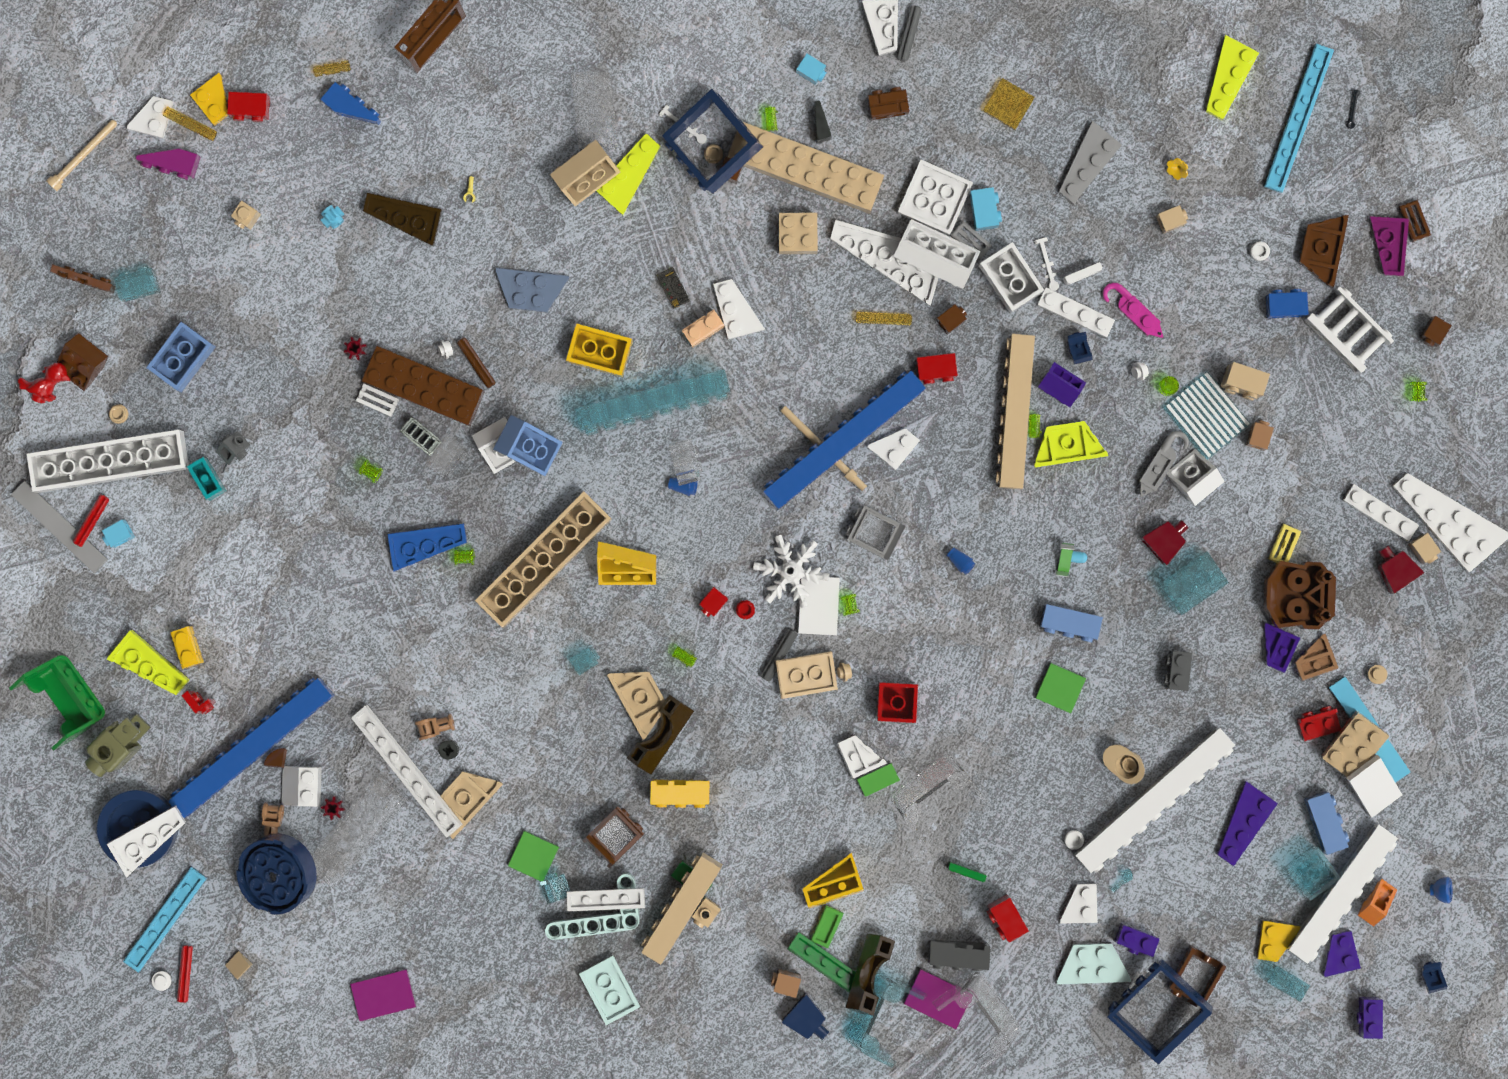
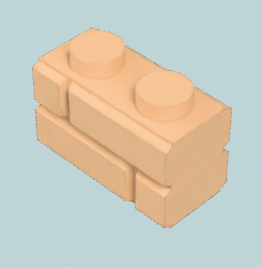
(703, 328)

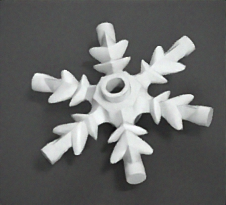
(799, 572)

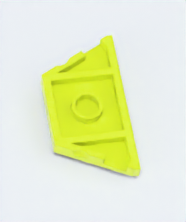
(1068, 444)

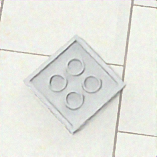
(935, 197)

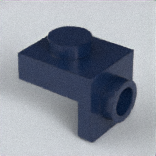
(1079, 347)
(1433, 977)

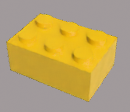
(599, 350)

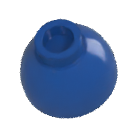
(1442, 890)

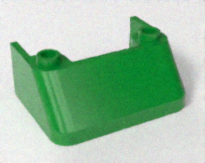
(68, 694)

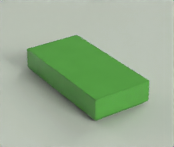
(878, 779)
(827, 926)

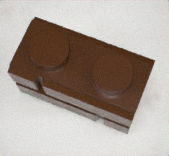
(888, 104)

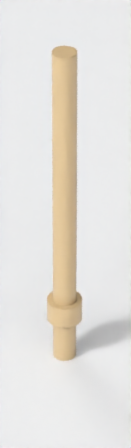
(850, 475)

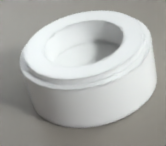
(1259, 251)
(1074, 839)

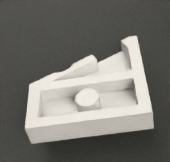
(151, 118)
(894, 447)
(858, 756)
(1081, 905)

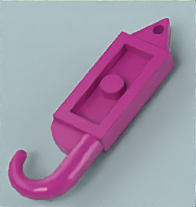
(1135, 311)

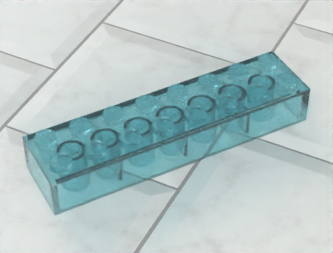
(652, 402)

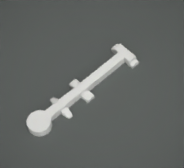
(701, 138)
(1053, 284)

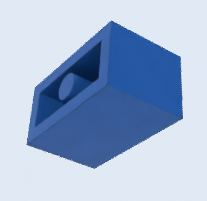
(1287, 304)

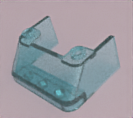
(861, 1024)

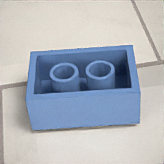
(181, 357)
(528, 445)

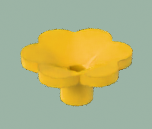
(1177, 168)

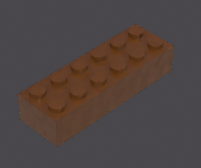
(423, 386)

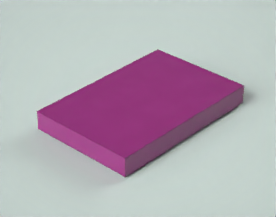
(934, 988)
(383, 995)

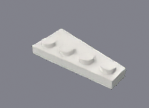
(139, 843)

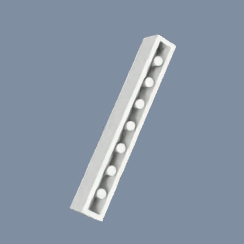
(1341, 894)

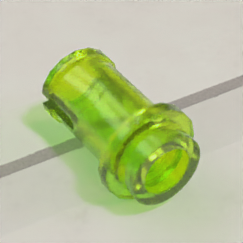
(770, 118)
(1034, 426)
(684, 657)

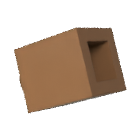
(1260, 435)

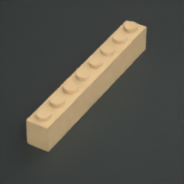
(1016, 411)

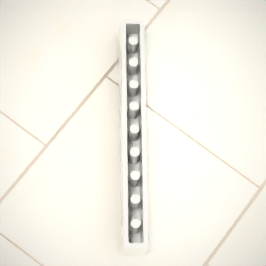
(1154, 800)

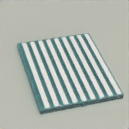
(1206, 415)

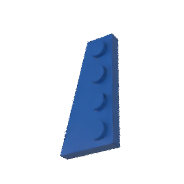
(419, 544)

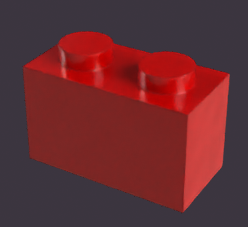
(248, 106)
(937, 368)

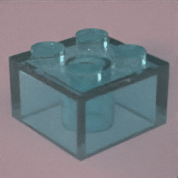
(1311, 872)

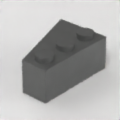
(959, 955)

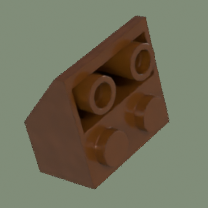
(82, 361)

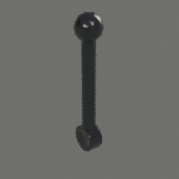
(1351, 124)

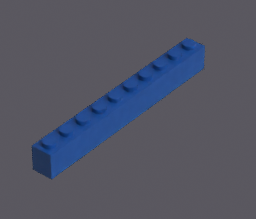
(840, 443)
(252, 747)

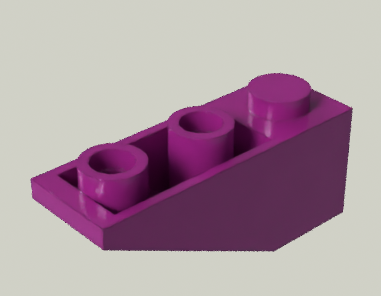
(176, 161)

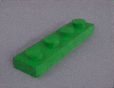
(822, 961)

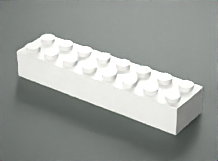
(107, 461)

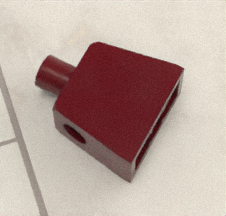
(1165, 540)
(1397, 569)

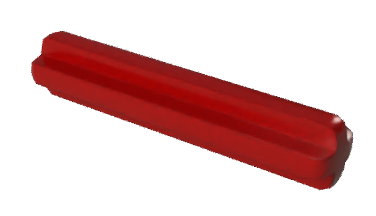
(91, 520)
(184, 973)

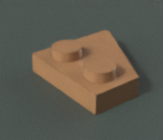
(1316, 660)

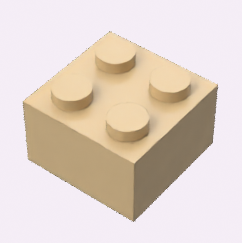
(798, 233)
(1245, 381)

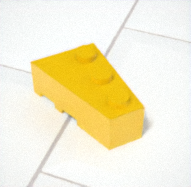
(625, 566)

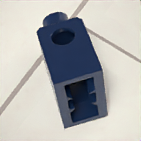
(806, 1018)

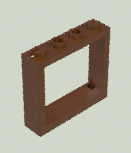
(429, 32)

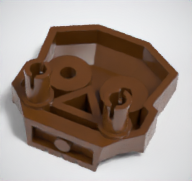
(1283, 595)

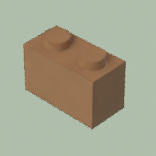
(786, 982)

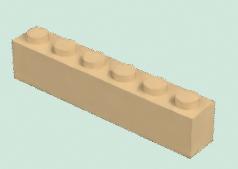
(681, 908)

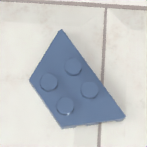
(530, 289)

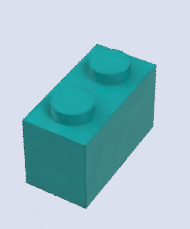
(206, 478)

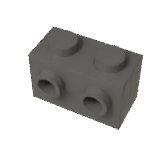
(1178, 670)

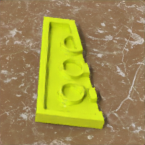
(141, 658)

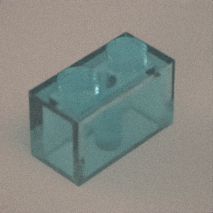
(137, 284)
(1286, 982)

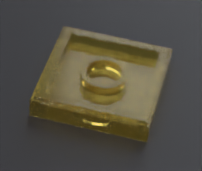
(1008, 104)

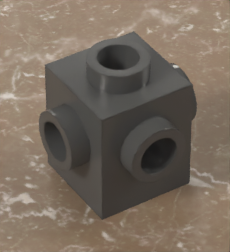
(233, 448)

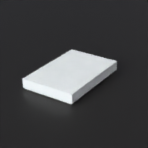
(822, 609)
(1374, 786)

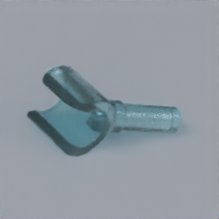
(1127, 877)

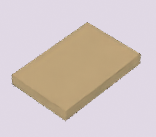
(806, 675)

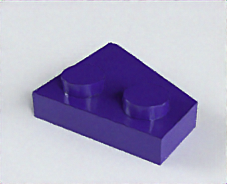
(1279, 647)
(1341, 955)

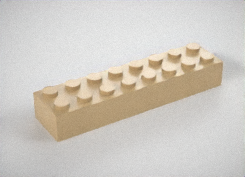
(811, 169)
(543, 560)

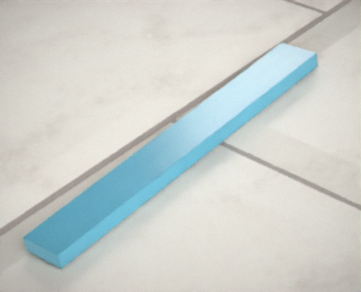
(1298, 118)

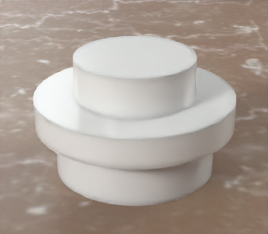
(445, 349)
(1139, 371)
(161, 980)

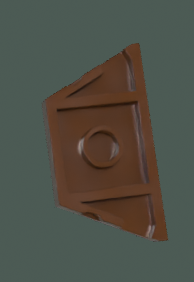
(1323, 248)

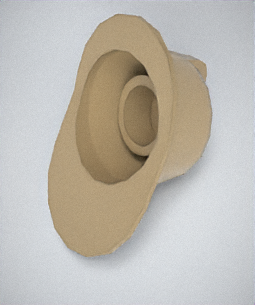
(1124, 764)

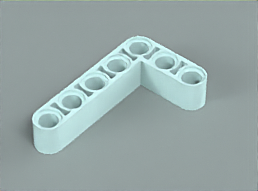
(600, 919)

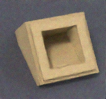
(238, 965)

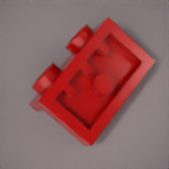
(195, 701)
(1318, 724)

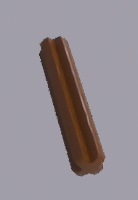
(476, 362)

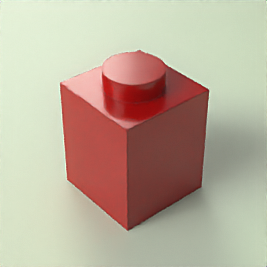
(713, 602)

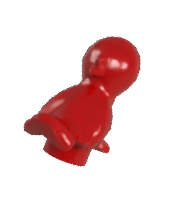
(43, 387)

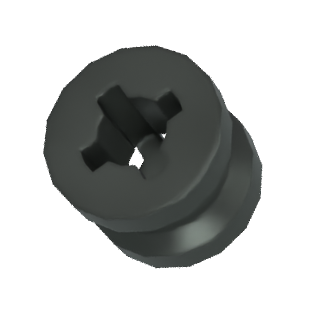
(452, 750)

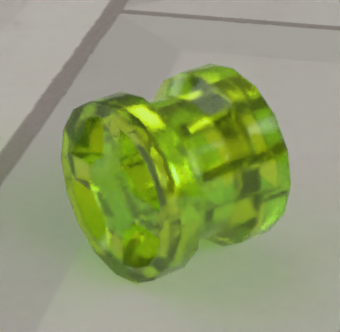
(1171, 384)

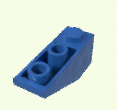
(345, 105)

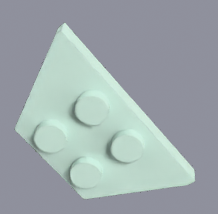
(1093, 965)

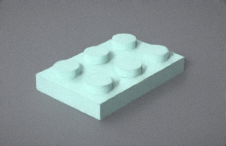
(609, 990)

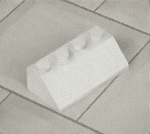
(936, 254)

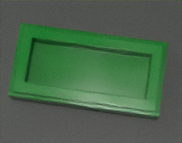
(966, 872)

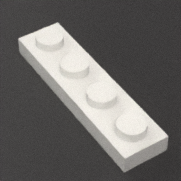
(1076, 312)
(1380, 512)
(606, 899)

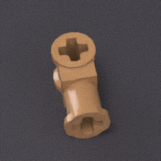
(433, 726)
(272, 820)

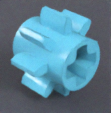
(332, 217)

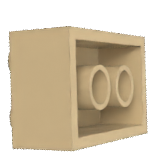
(585, 173)
(1354, 744)

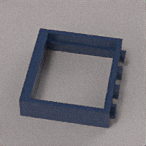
(734, 164)
(1181, 1034)

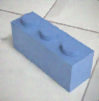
(1071, 623)
(1327, 822)

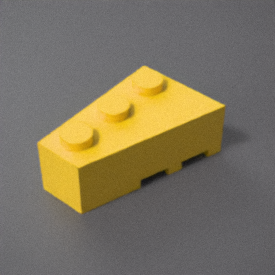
(680, 793)
(834, 884)

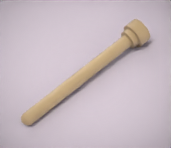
(57, 180)

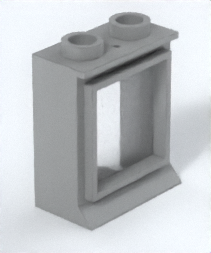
(875, 532)

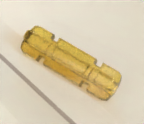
(331, 68)

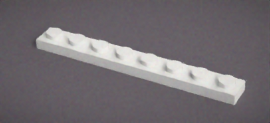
(406, 771)

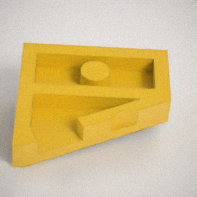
(212, 99)
(1275, 939)

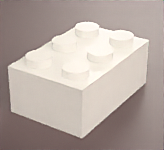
(1011, 277)

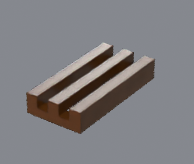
(1421, 217)

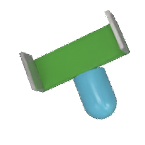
(1066, 557)

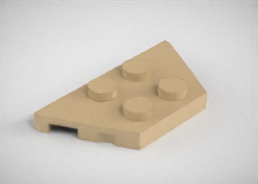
(640, 698)
(468, 796)

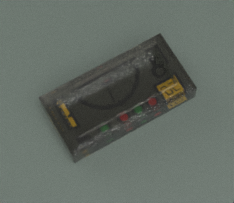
(672, 288)

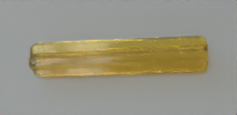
(190, 123)
(883, 318)

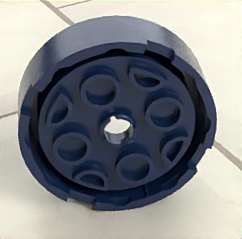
(124, 812)
(294, 871)

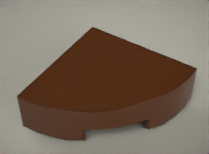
(276, 758)

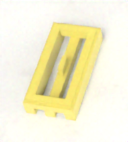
(1297, 533)

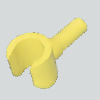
(470, 190)

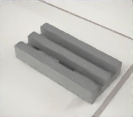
(975, 234)

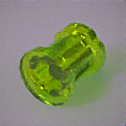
(1418, 391)
(370, 471)
(464, 556)
(849, 604)

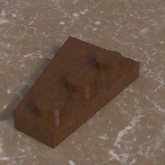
(83, 278)

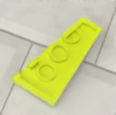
(1231, 71)
(632, 168)

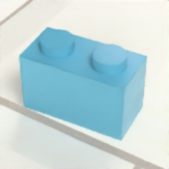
(985, 209)

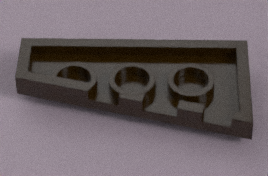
(411, 218)

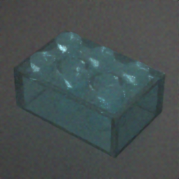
(1192, 583)

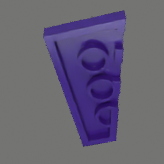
(1249, 816)

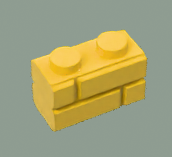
(187, 647)

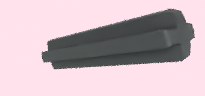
(909, 33)
(779, 654)

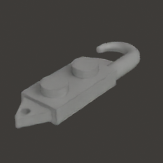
(1161, 464)

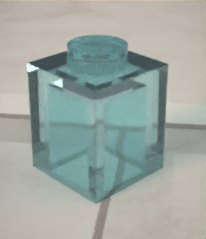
(585, 660)
(555, 887)

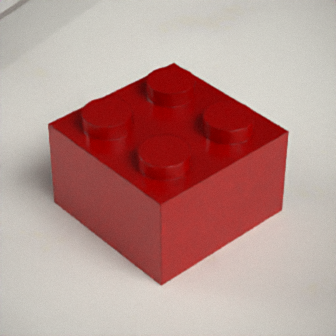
(897, 702)
(1007, 918)

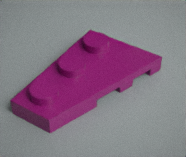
(1391, 241)

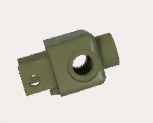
(121, 742)

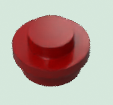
(745, 609)

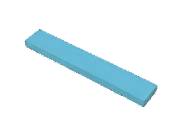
(1350, 703)
(165, 919)

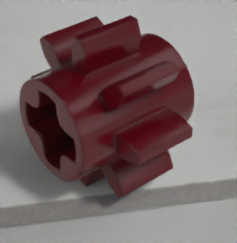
(360, 351)
(339, 808)

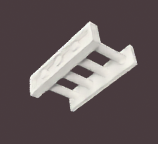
(1343, 349)

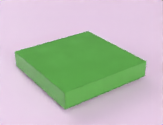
(1060, 688)
(533, 856)

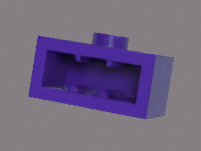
(1062, 385)
(1136, 940)
(1370, 1017)

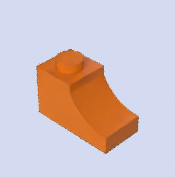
(1378, 903)

